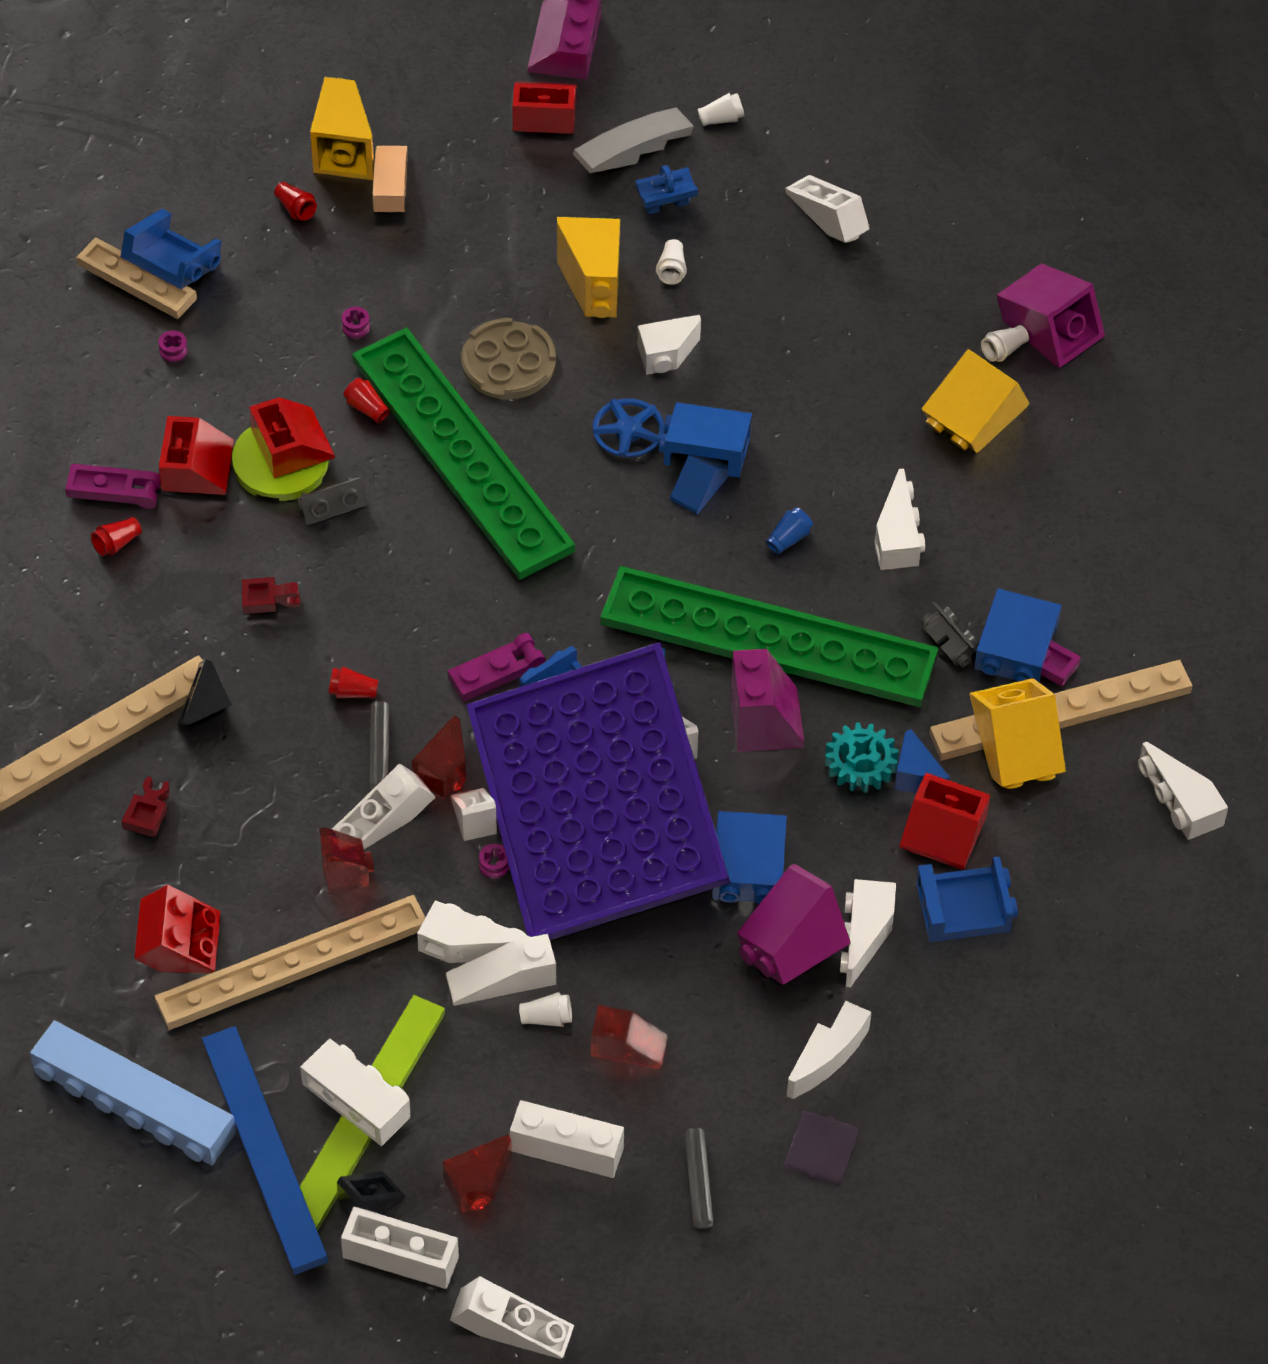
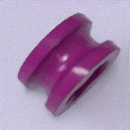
(359, 314)
(172, 353)
(486, 855)

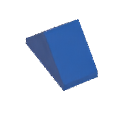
(698, 482)
(914, 763)

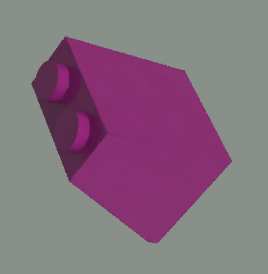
(1055, 311)
(764, 703)
(793, 927)

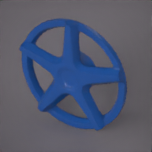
(628, 428)

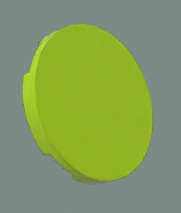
(257, 478)

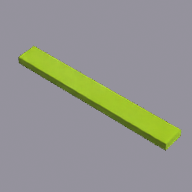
(347, 1141)

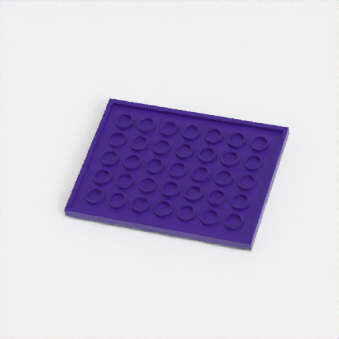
(597, 794)

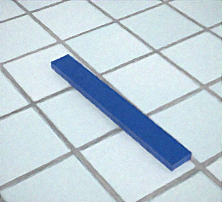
(265, 1151)

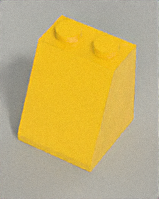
(341, 132)
(590, 262)
(974, 403)
(1019, 732)

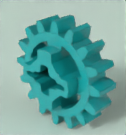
(861, 757)

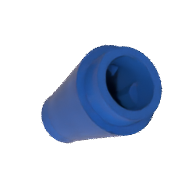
(789, 530)

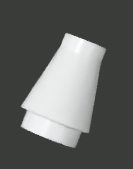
(723, 110)
(671, 265)
(1002, 343)
(548, 1010)

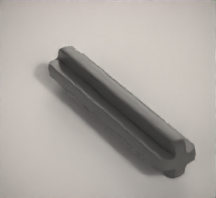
(379, 742)
(698, 1178)

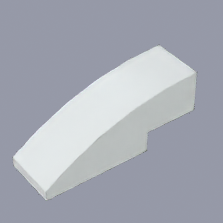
(829, 1049)

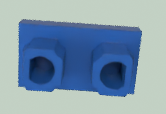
(666, 188)

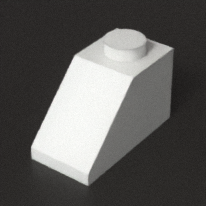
(667, 343)

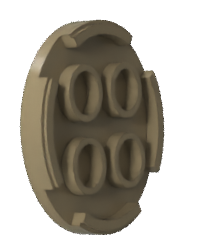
(508, 359)

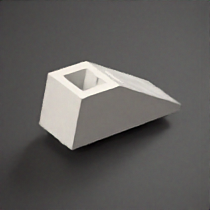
(896, 531)
(1189, 796)
(387, 807)
(870, 924)
(460, 936)
(510, 1319)

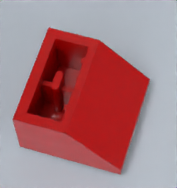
(544, 107)
(288, 436)
(194, 457)
(945, 821)
(177, 932)

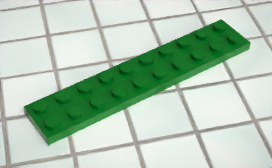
(464, 453)
(797, 640)

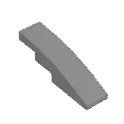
(626, 142)

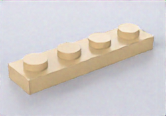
(106, 263)

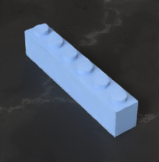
(132, 1093)

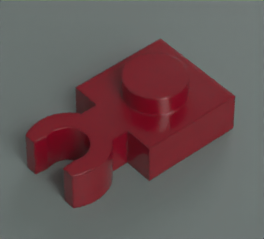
(147, 811)

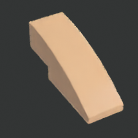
(390, 179)

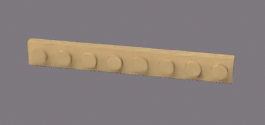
(1079, 705)
(96, 734)
(290, 962)

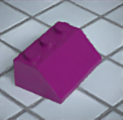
(565, 38)

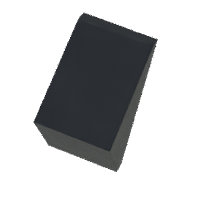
(205, 695)
(369, 1192)

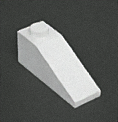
(830, 207)
(504, 971)

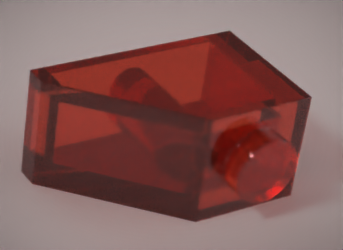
(442, 760)
(344, 861)
(627, 1038)
(477, 1174)

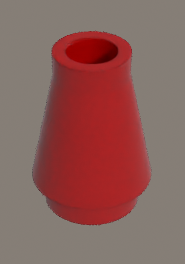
(298, 203)
(365, 399)
(112, 537)
(351, 684)

